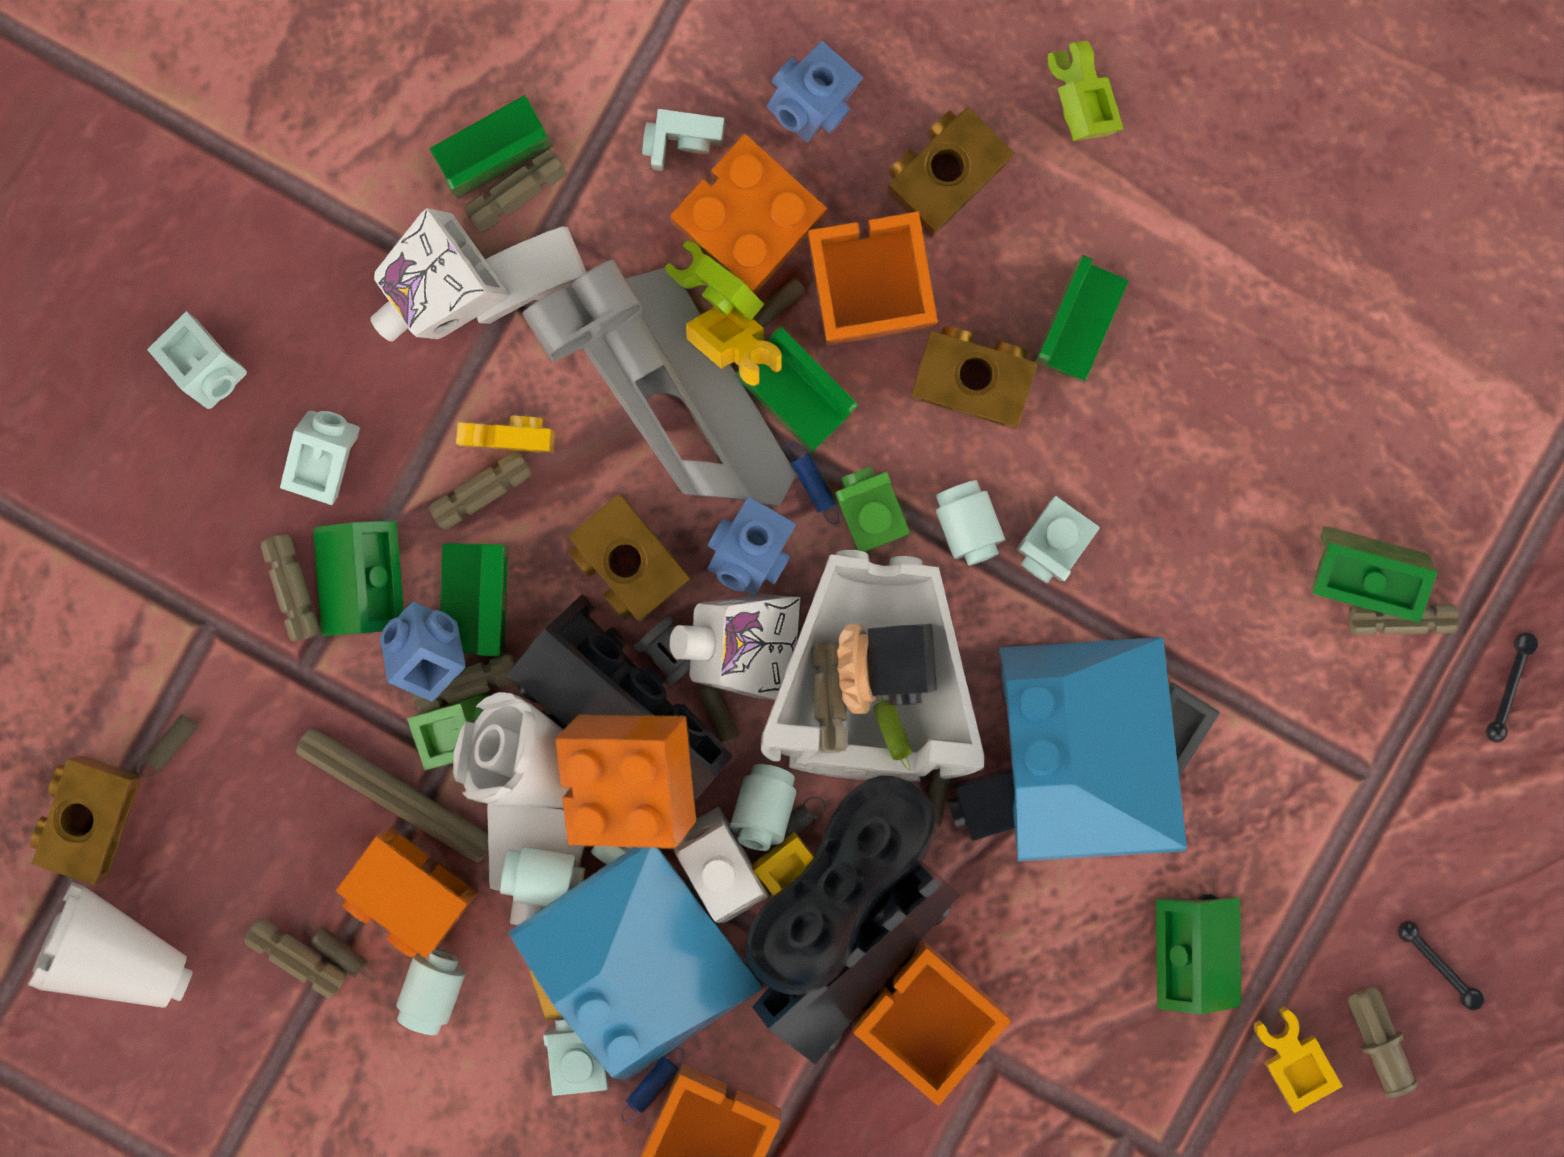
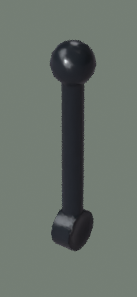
(1524, 644)
(1469, 996)

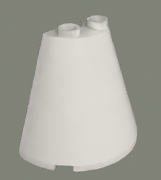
(938, 729)

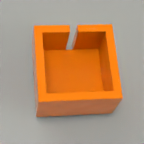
(749, 215)
(873, 282)
(626, 780)
(402, 896)
(931, 1023)
(707, 1123)

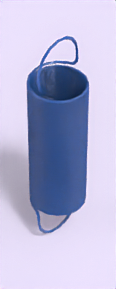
(813, 483)
(652, 1084)

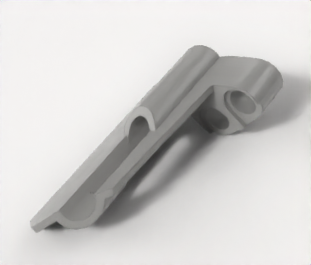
(641, 349)

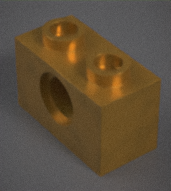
(976, 150)
(941, 386)
(617, 526)
(108, 795)

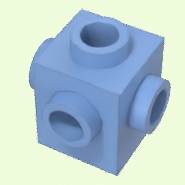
(813, 92)
(750, 547)
(422, 651)

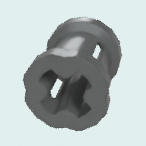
(657, 647)

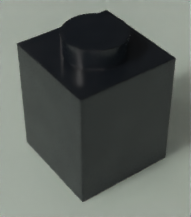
(902, 662)
(984, 804)

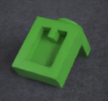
(871, 509)
(438, 730)

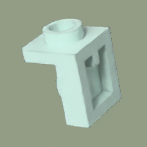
(692, 131)
(196, 361)
(319, 456)
(1056, 541)
(571, 1062)

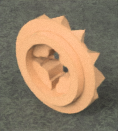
(855, 669)

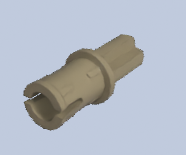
(1382, 1042)

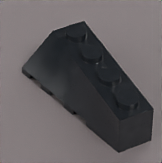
(585, 672)
(885, 942)

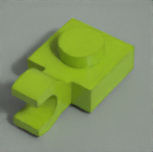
(1085, 98)
(723, 288)

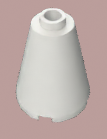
(509, 755)
(107, 955)

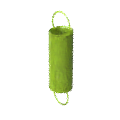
(892, 730)

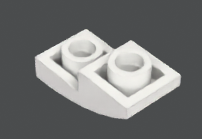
(534, 270)

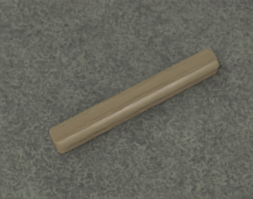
(393, 794)

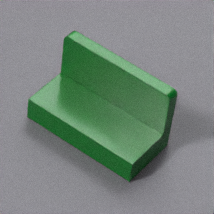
(491, 147)
(1081, 320)
(801, 394)
(1374, 574)
(357, 576)
(476, 594)
(1198, 954)

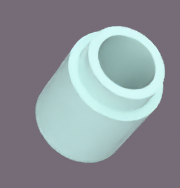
(969, 522)
(763, 807)
(539, 875)
(430, 992)

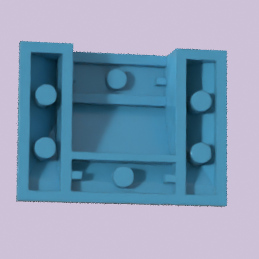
(1092, 749)
(634, 962)

